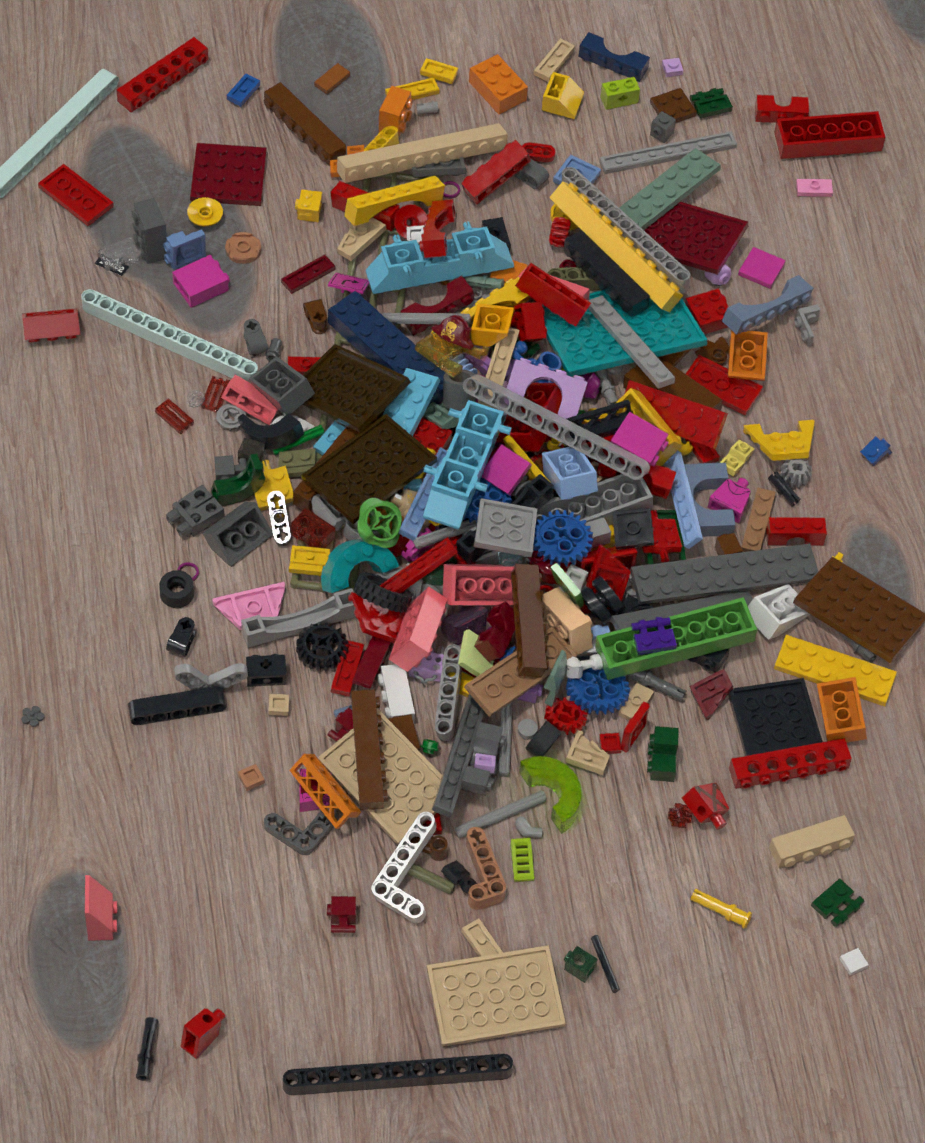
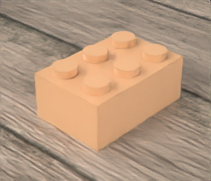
(567, 620)

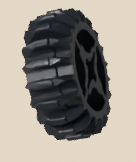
(322, 639)

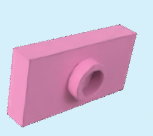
(814, 187)

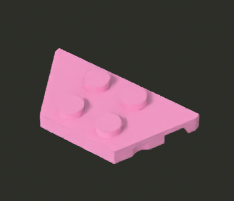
(259, 601)

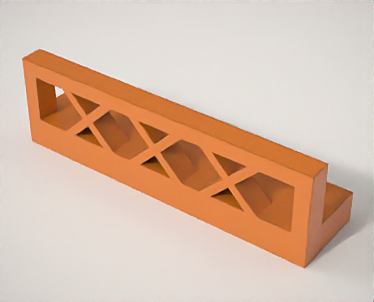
(329, 785)

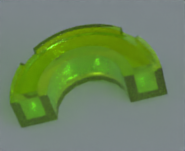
(559, 778)

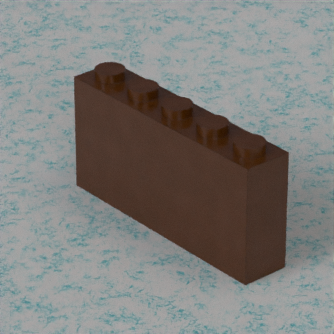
(683, 387)

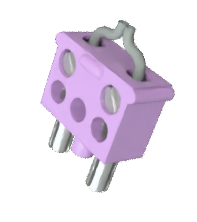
(429, 668)

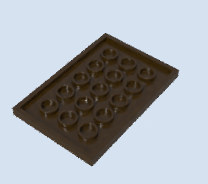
(352, 387)
(369, 466)

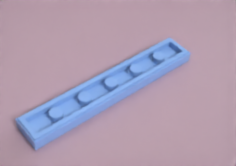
(684, 502)

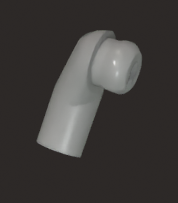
(525, 828)

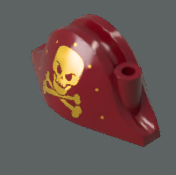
(455, 330)

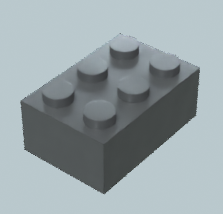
(149, 230)
(282, 385)

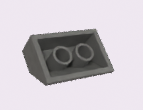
(238, 533)

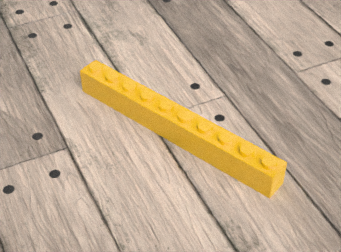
(616, 246)

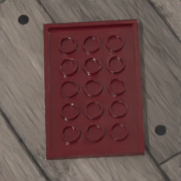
(698, 236)

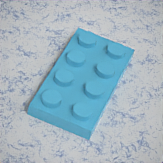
(413, 401)

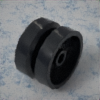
(604, 598)

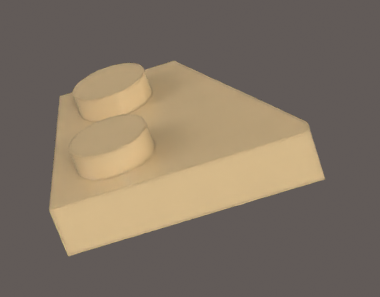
(587, 755)

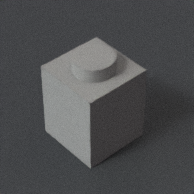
(600, 531)

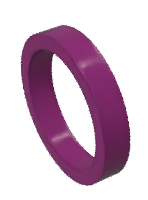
(454, 184)
(191, 565)

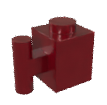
(344, 724)
(342, 912)

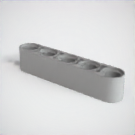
(448, 701)

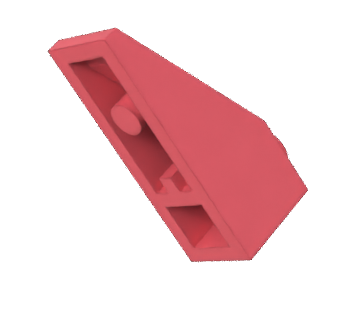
(249, 399)

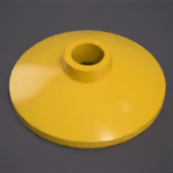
(205, 212)

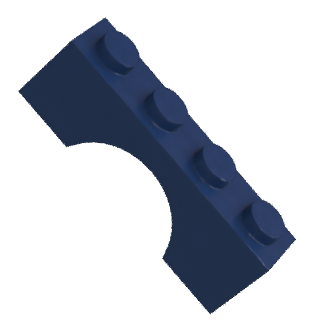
(629, 65)

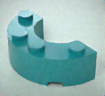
(347, 555)

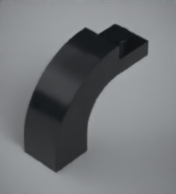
(274, 435)

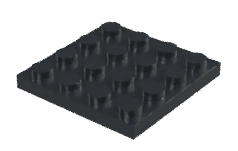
(774, 716)

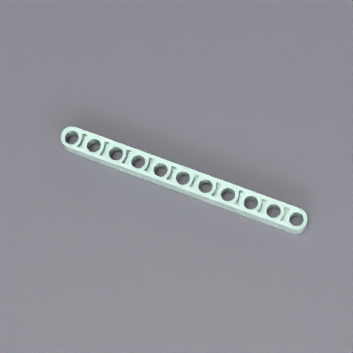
(56, 129)
(167, 335)

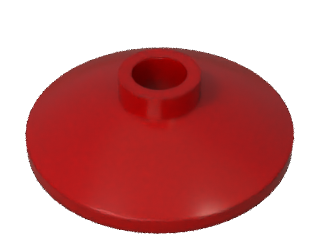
(409, 212)

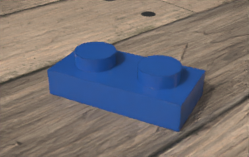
(243, 90)

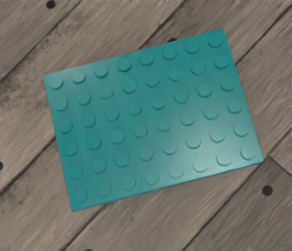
(593, 348)

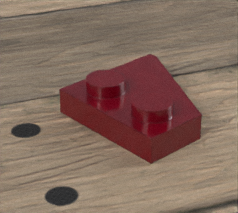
(711, 692)

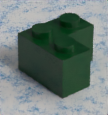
(663, 751)

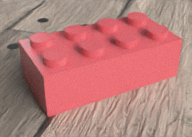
(477, 584)
(418, 629)

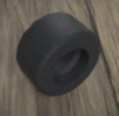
(173, 579)
(543, 739)

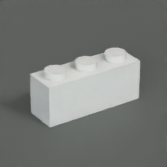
(395, 691)

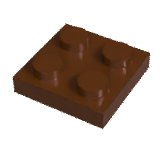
(674, 104)

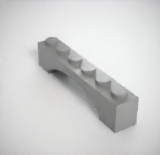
(261, 630)

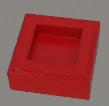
(610, 743)

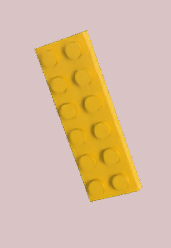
(825, 665)

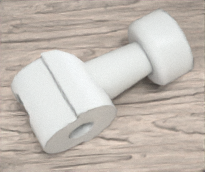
(575, 667)

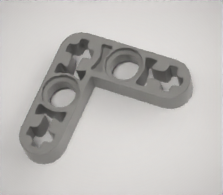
(224, 678)

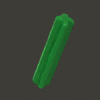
(309, 435)

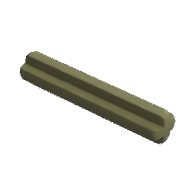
(431, 878)

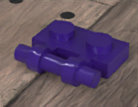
(653, 641)

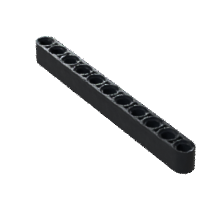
(388, 1080)

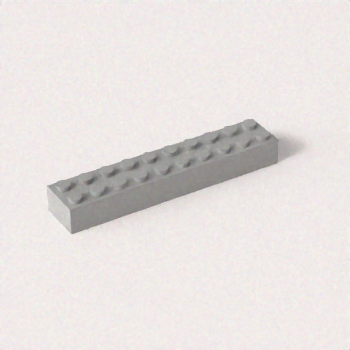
(613, 495)

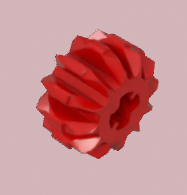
(559, 231)

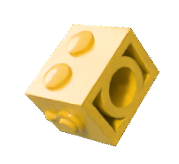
(309, 205)

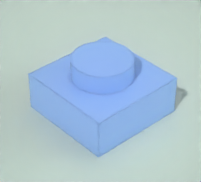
(598, 630)

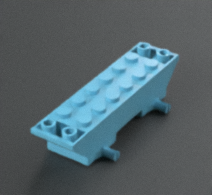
(468, 254)
(464, 463)

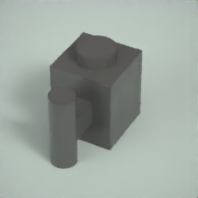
(225, 467)

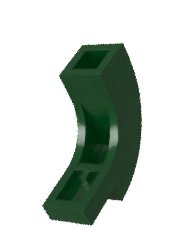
(241, 486)

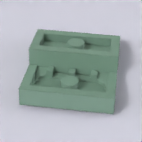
(439, 415)
(556, 677)

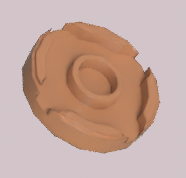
(243, 248)

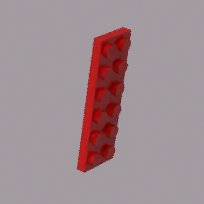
(684, 416)

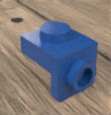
(876, 450)

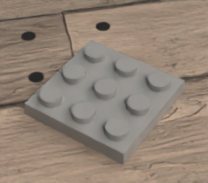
(505, 527)

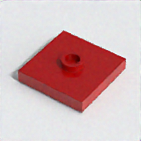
(635, 727)

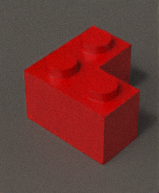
(529, 321)

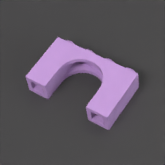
(571, 387)

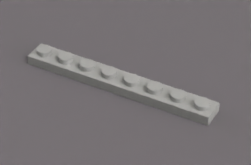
(631, 342)

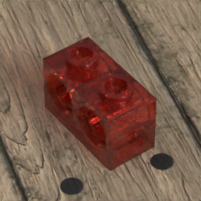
(315, 527)

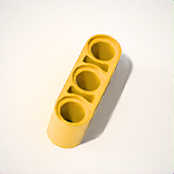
(387, 137)

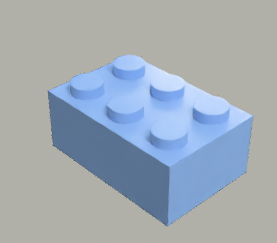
(569, 472)

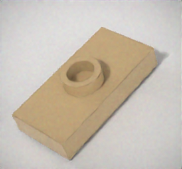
(636, 697)

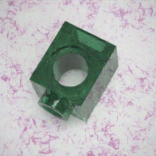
(583, 971)

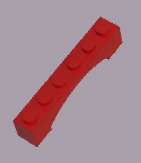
(433, 241)

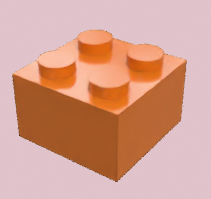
(396, 109)

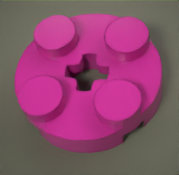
(412, 552)

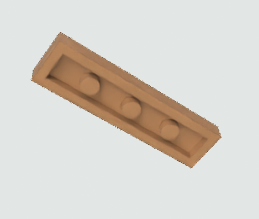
(758, 520)

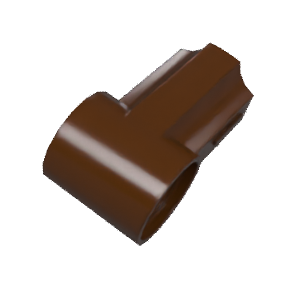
(434, 841)

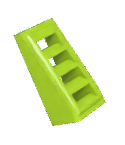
(522, 846)

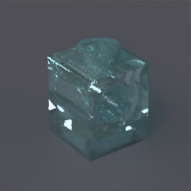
(508, 559)

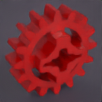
(565, 715)

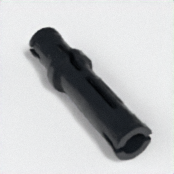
(146, 1056)

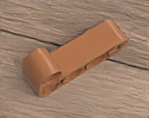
(483, 866)

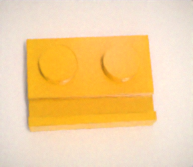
(308, 560)

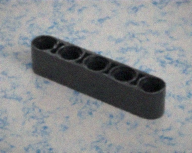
(177, 705)

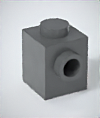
(662, 127)

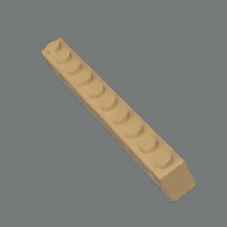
(421, 152)

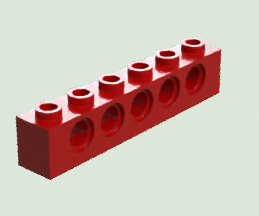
(162, 74)
(797, 756)

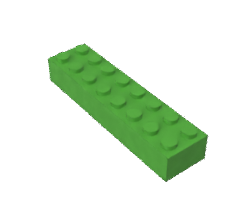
(695, 634)

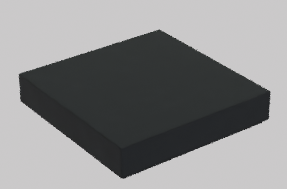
(633, 528)

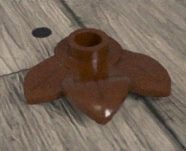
(714, 350)

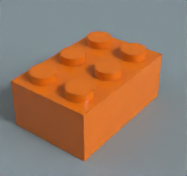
(498, 84)
(842, 710)

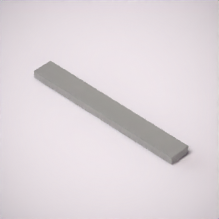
(667, 152)

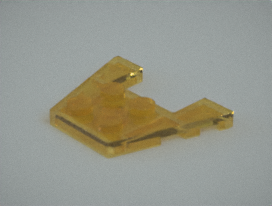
(442, 352)

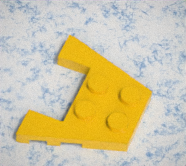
(783, 445)

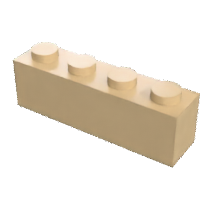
(811, 841)

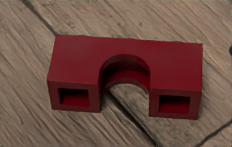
(495, 640)

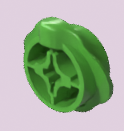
(393, 514)

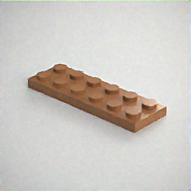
(501, 682)

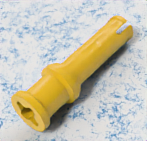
(730, 912)

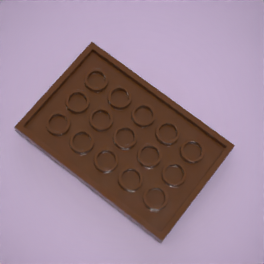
(860, 609)

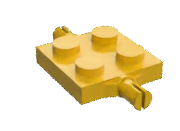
(276, 480)

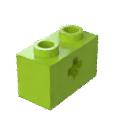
(620, 93)

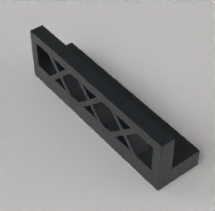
(605, 426)

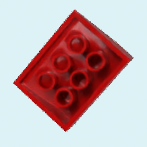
(528, 438)

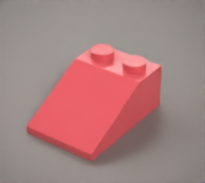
(99, 911)

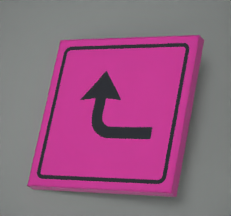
(348, 283)

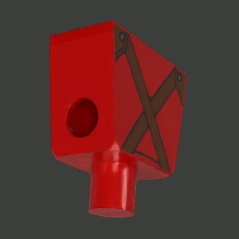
(707, 804)

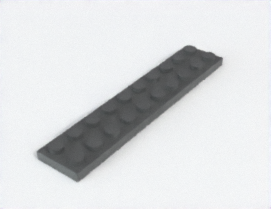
(723, 574)

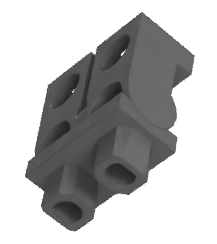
(195, 512)

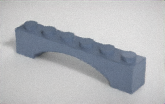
(743, 317)

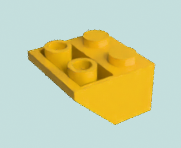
(562, 96)

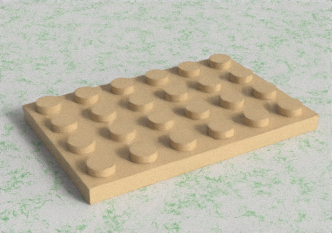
(409, 778)
(495, 995)

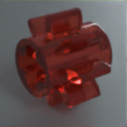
(680, 815)

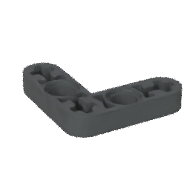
(300, 836)

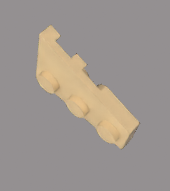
(360, 238)

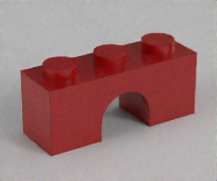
(768, 111)
(782, 529)

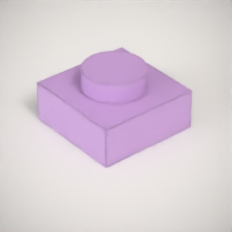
(672, 67)
(485, 762)

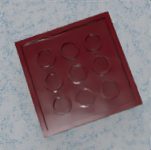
(229, 173)

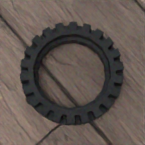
(369, 588)

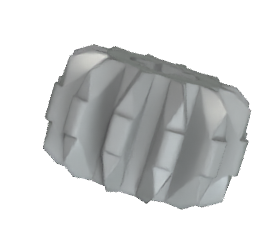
(796, 472)

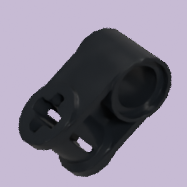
(182, 637)

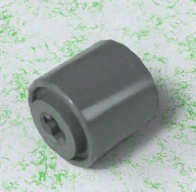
(453, 391)

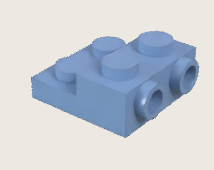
(184, 249)

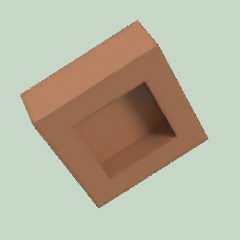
(251, 777)

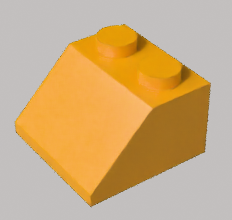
(490, 324)

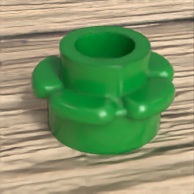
(429, 746)

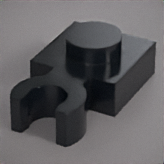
(458, 875)

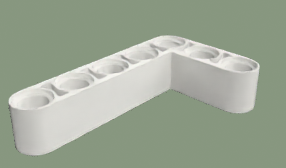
(403, 867)

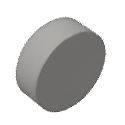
(527, 729)

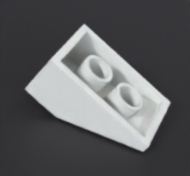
(775, 611)

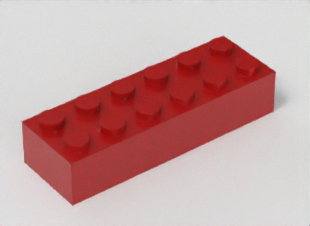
(829, 135)

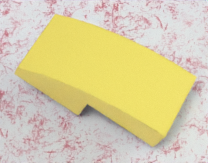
(737, 457)

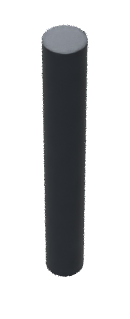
(605, 963)

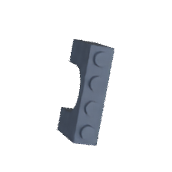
(705, 477)

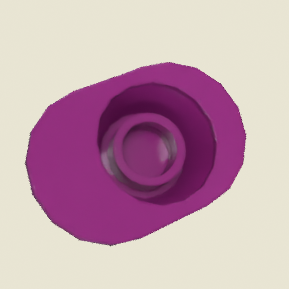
(593, 384)

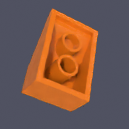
(747, 355)

